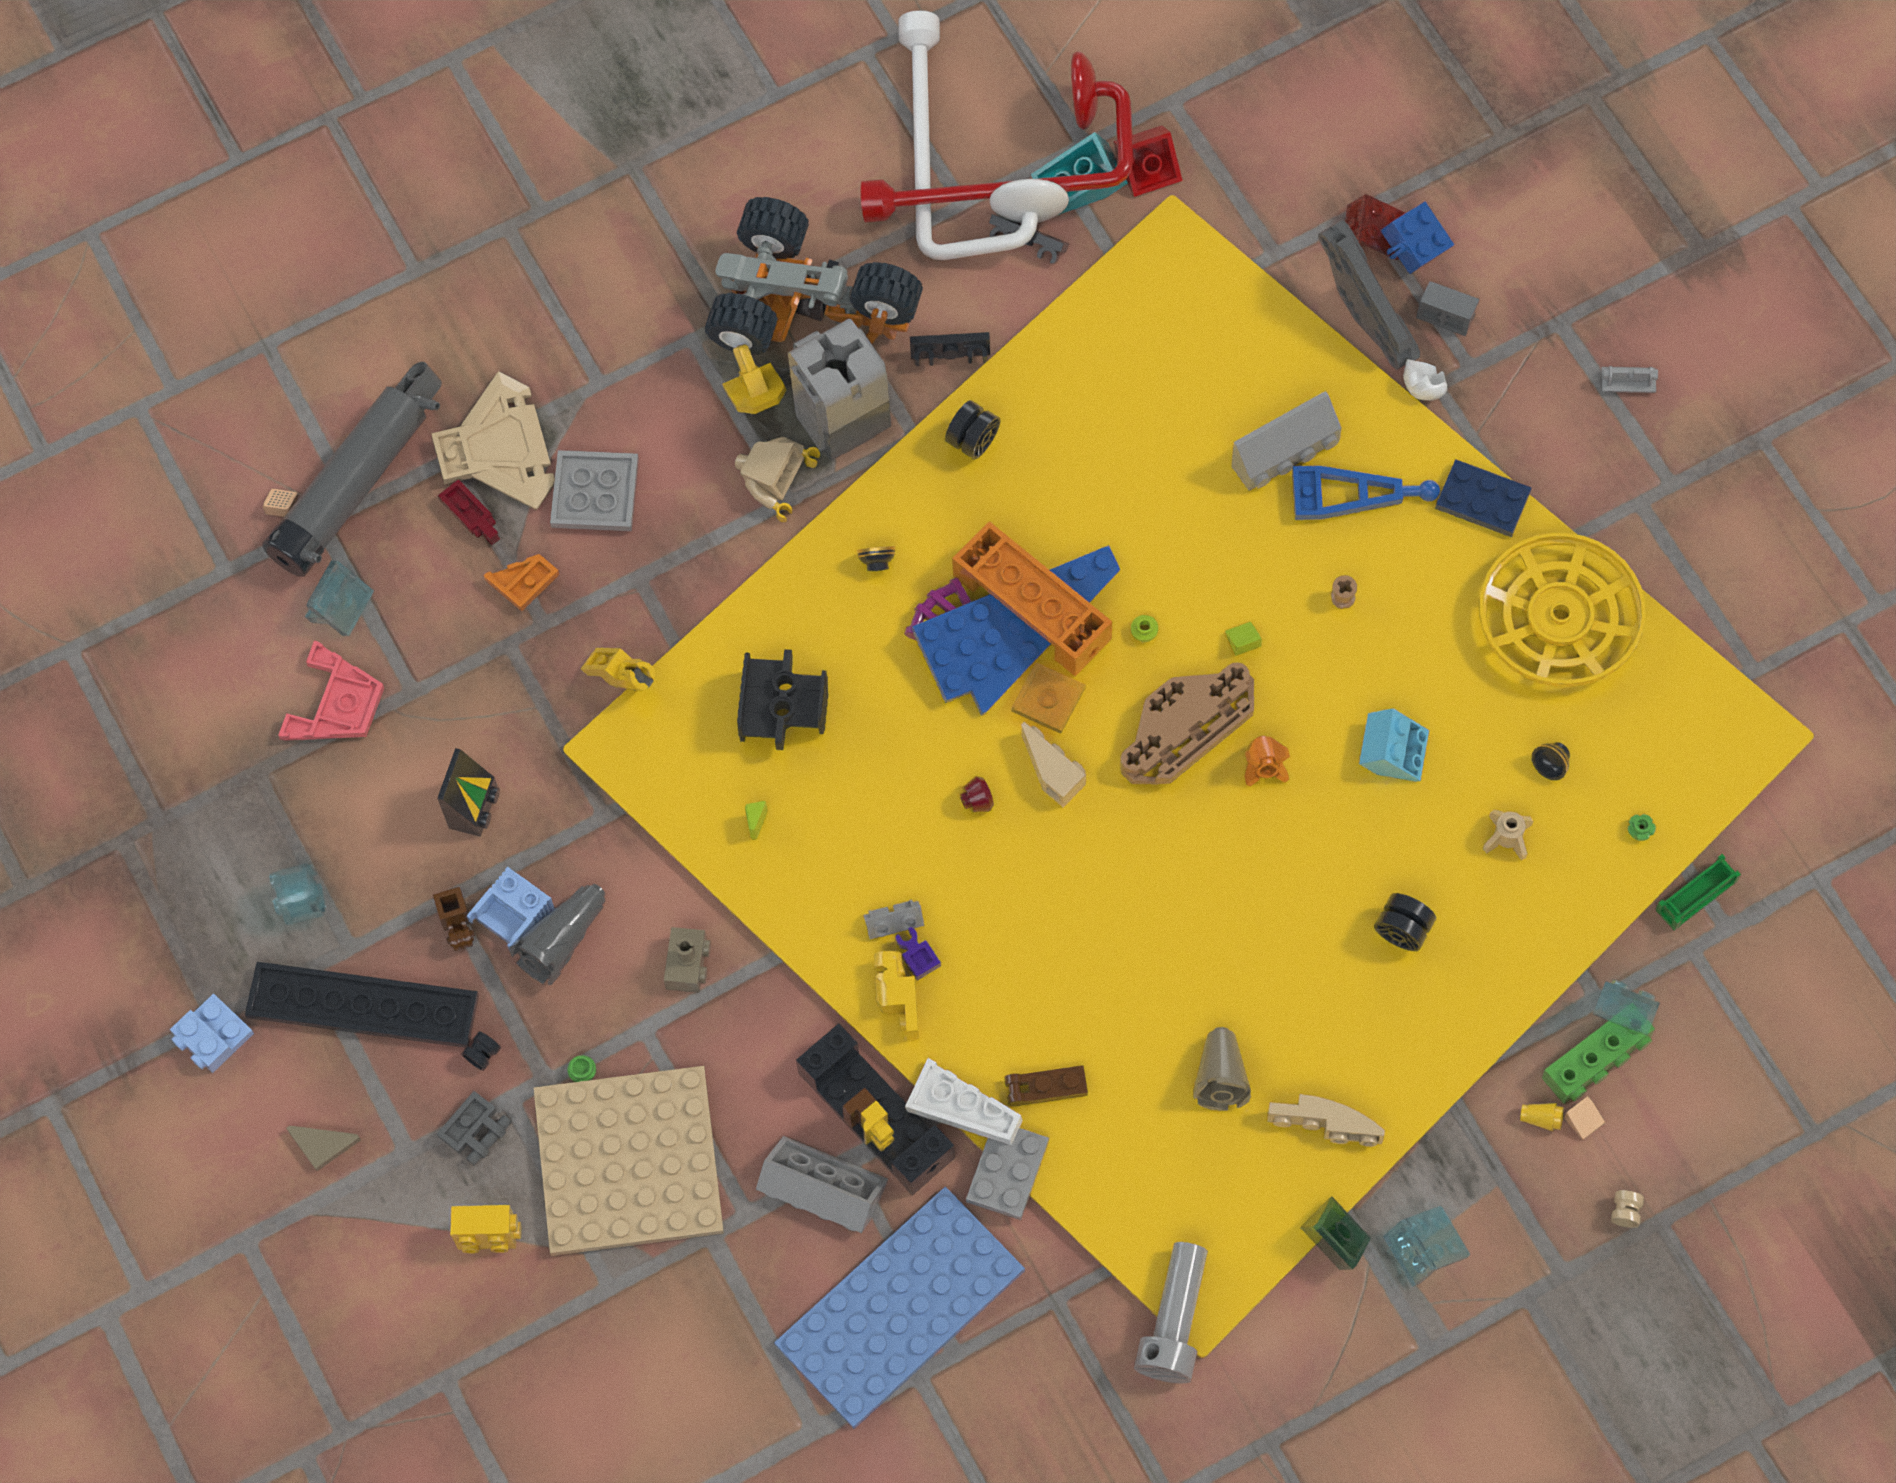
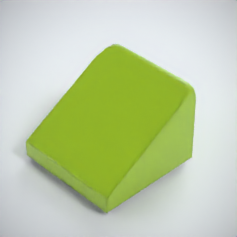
(1243, 638)
(755, 815)

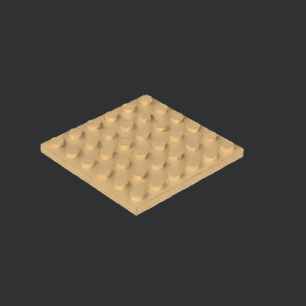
(628, 1161)

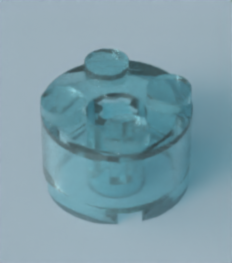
(297, 894)

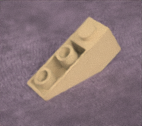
(1055, 772)

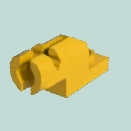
(895, 991)

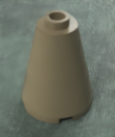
(1221, 1073)

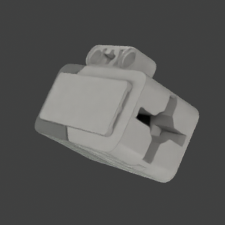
(839, 388)

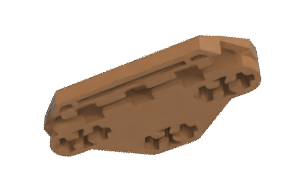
(1184, 721)

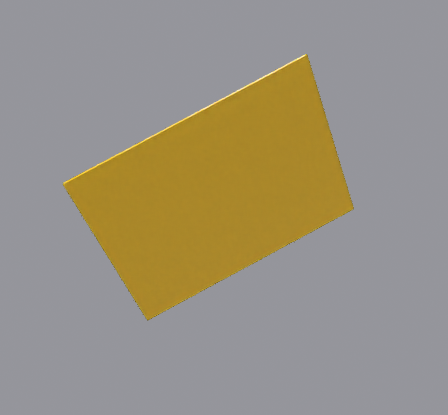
(1202, 900)

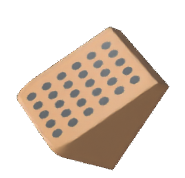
(279, 502)

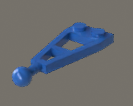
(1308, 491)

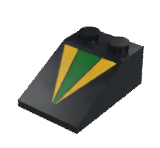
(467, 795)

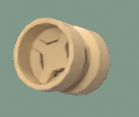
(1627, 1209)

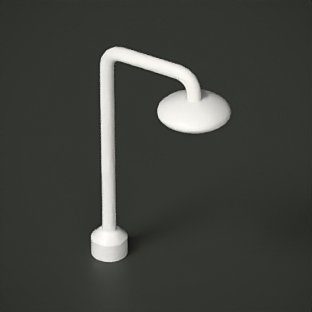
(1018, 201)

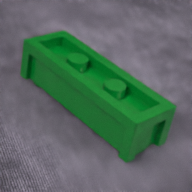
(1698, 893)

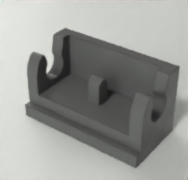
(1447, 308)

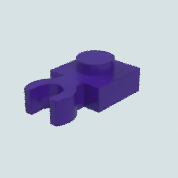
(919, 957)

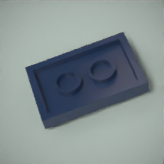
(1483, 498)

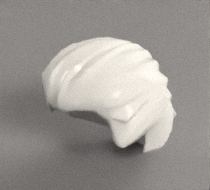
(1423, 380)

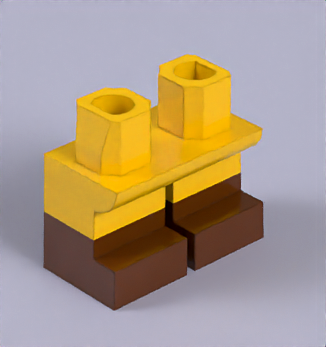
(871, 1117)

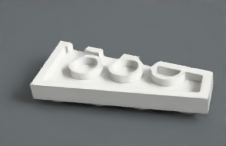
(953, 1102)

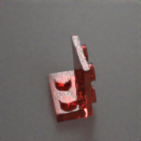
(1367, 218)

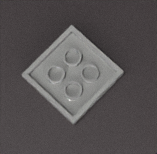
(594, 490)

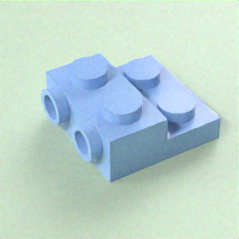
(210, 1033)

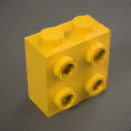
(484, 1228)

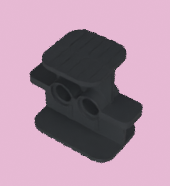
(762, 699)

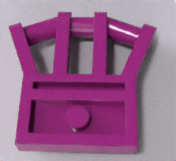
(937, 598)

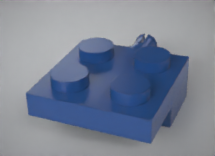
(1416, 238)

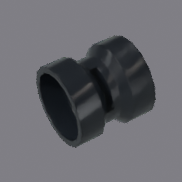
(481, 1051)

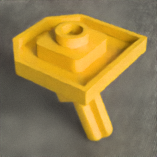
(756, 386)

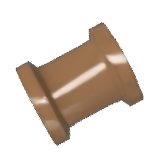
(1348, 587)

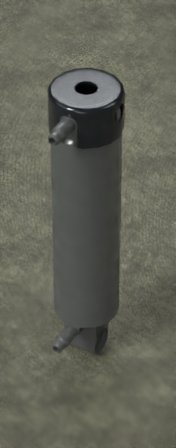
(352, 471)

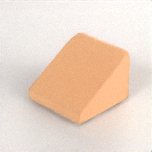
(1584, 1118)

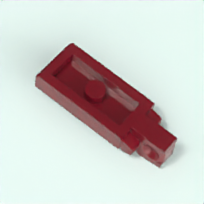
(469, 511)

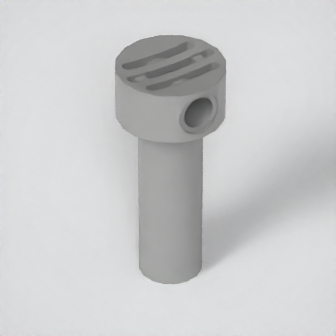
(1166, 1353)

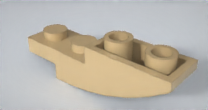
(1340, 1121)

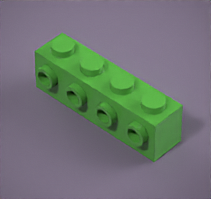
(1592, 1059)

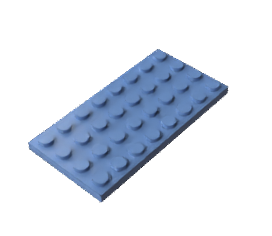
(899, 1307)

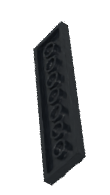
(362, 1004)

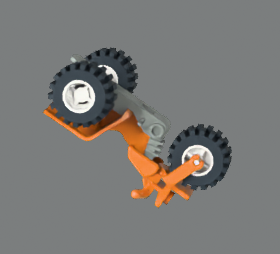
(772, 284)

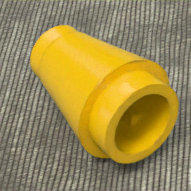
(1546, 1116)

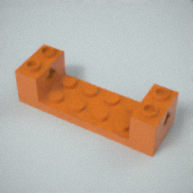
(1034, 596)

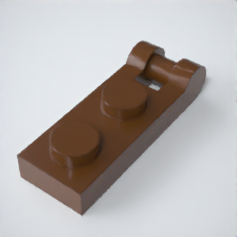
(1046, 1085)

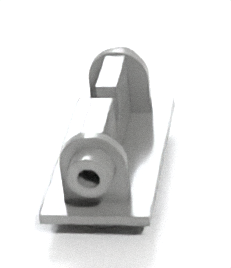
(1629, 379)
(882, 923)

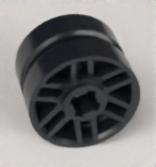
(972, 429)
(1405, 922)

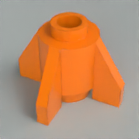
(1266, 760)

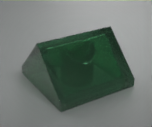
(1337, 1235)

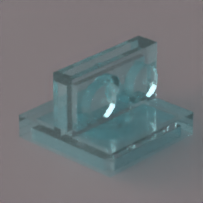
(338, 599)

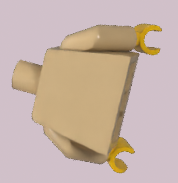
(771, 470)

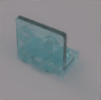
(1626, 1007)
(1425, 1244)

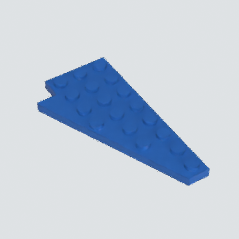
(987, 646)

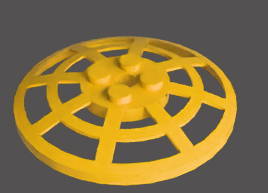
(1566, 597)

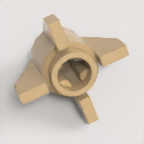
(1509, 832)

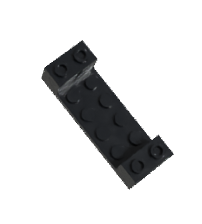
(840, 1073)

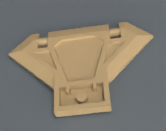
(499, 445)

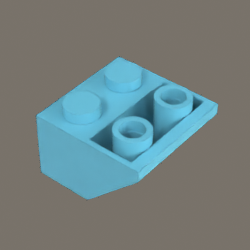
(1394, 745)

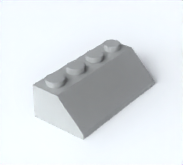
(1286, 442)
(821, 1184)

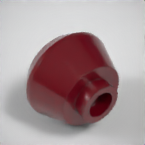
(977, 795)

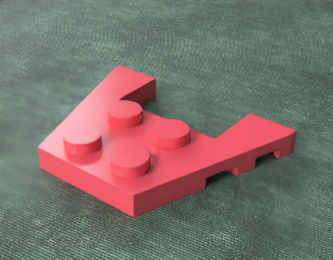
(346, 703)

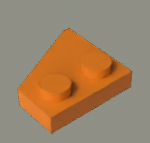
(523, 580)

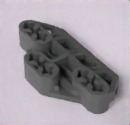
(1365, 296)

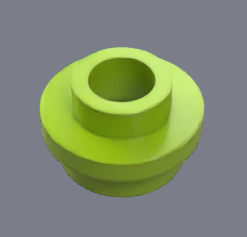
(1144, 635)

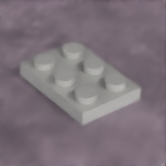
(1008, 1173)

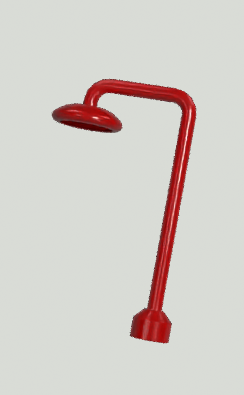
(880, 199)

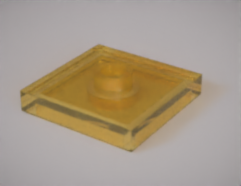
(1048, 697)

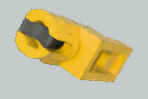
(619, 669)

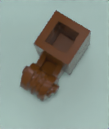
(453, 917)

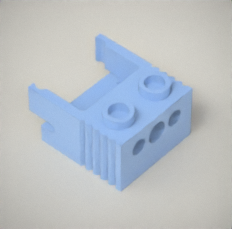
(511, 907)

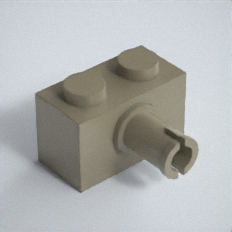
(686, 960)

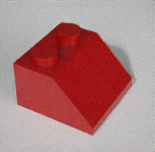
(1153, 161)

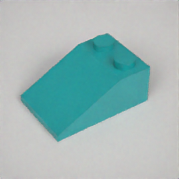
(1086, 157)

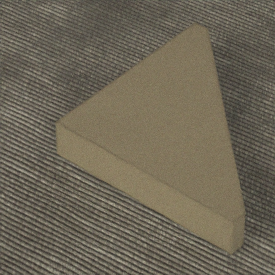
(322, 1145)

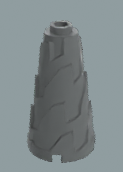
(555, 937)

